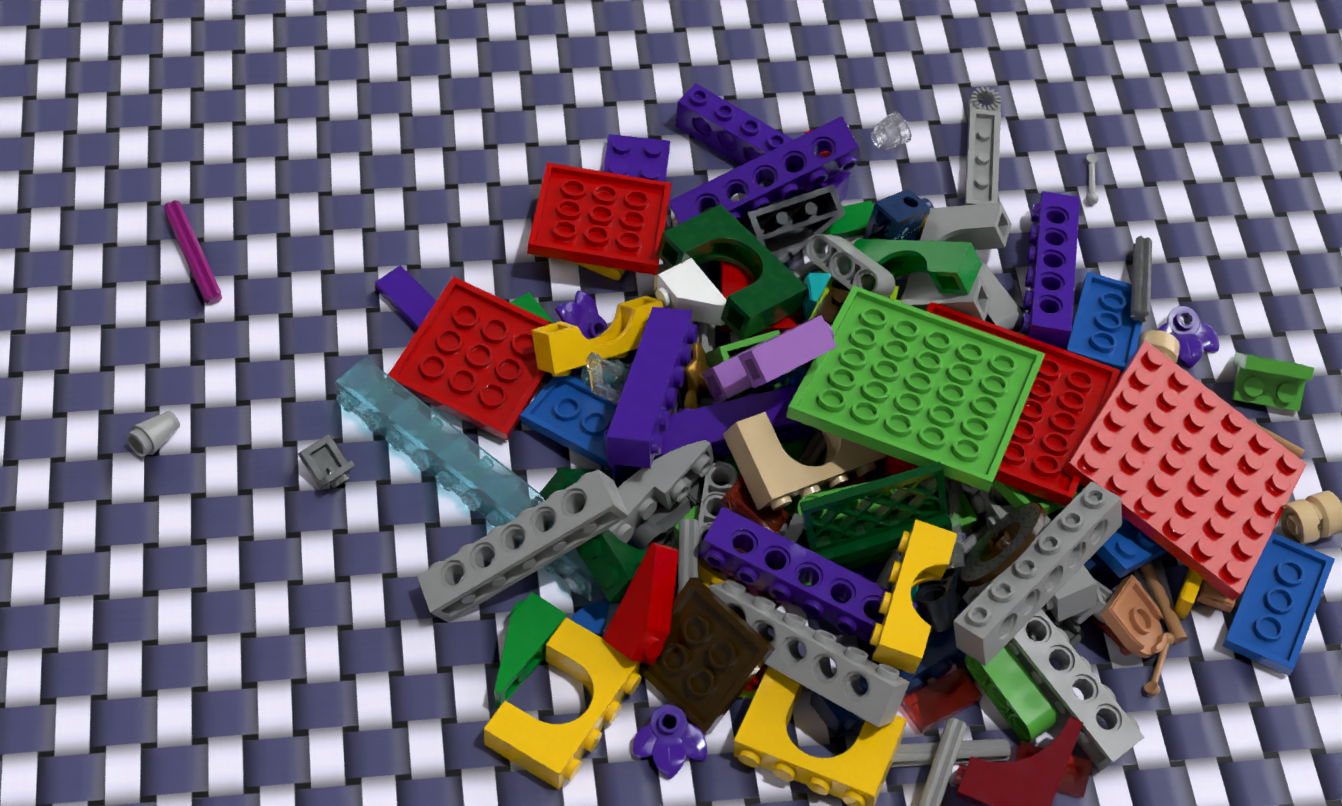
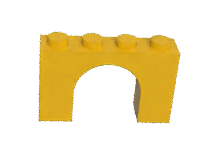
(556, 749)
(852, 776)

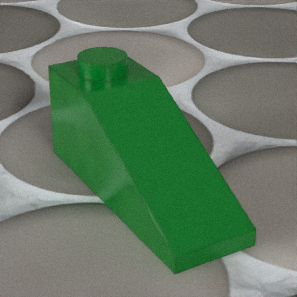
(528, 632)

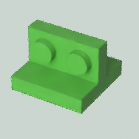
(1270, 381)

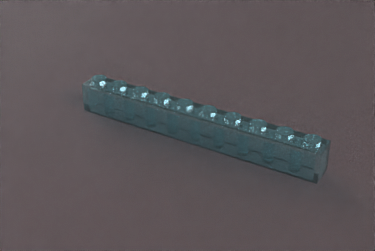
(450, 457)

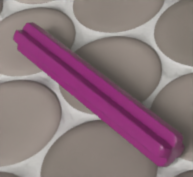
(192, 252)

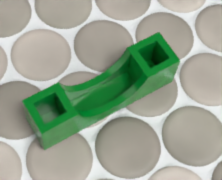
(949, 264)

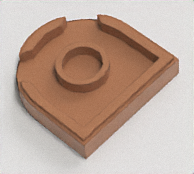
(1135, 618)

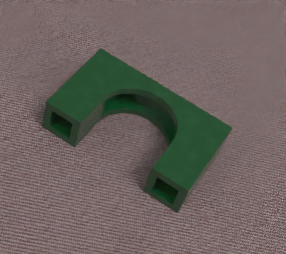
(721, 237)
(605, 555)

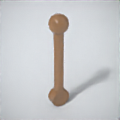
(1152, 687)

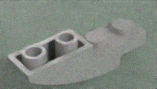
(664, 482)

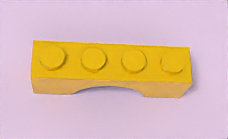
(564, 347)
(903, 633)

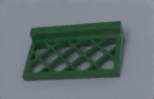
(878, 530)

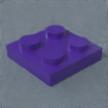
(637, 157)

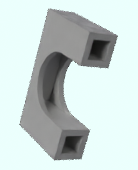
(983, 226)

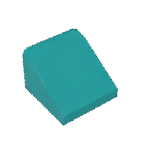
(816, 286)

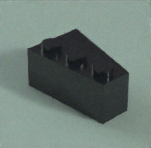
(791, 223)

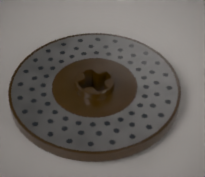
(1003, 544)

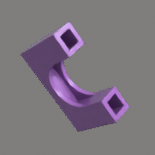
(770, 359)

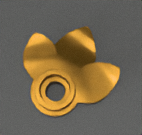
(696, 384)

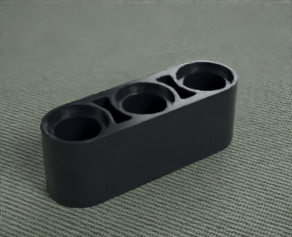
(941, 600)

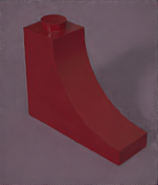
(1019, 782)

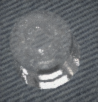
(891, 132)

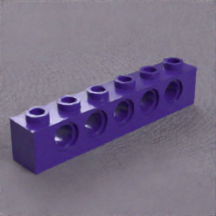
(738, 133)
(774, 165)
(1052, 269)
(795, 564)

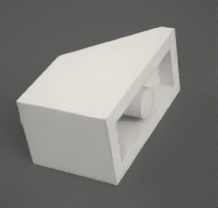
(690, 289)

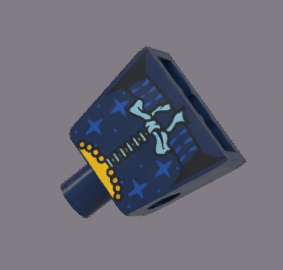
(898, 217)

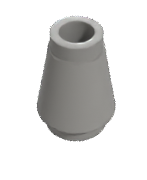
(151, 434)

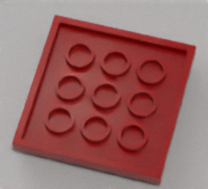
(599, 218)
(474, 358)

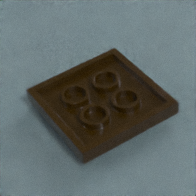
(706, 656)

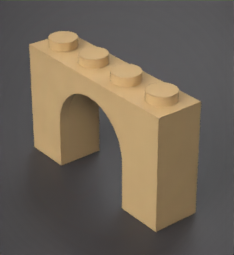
(776, 477)

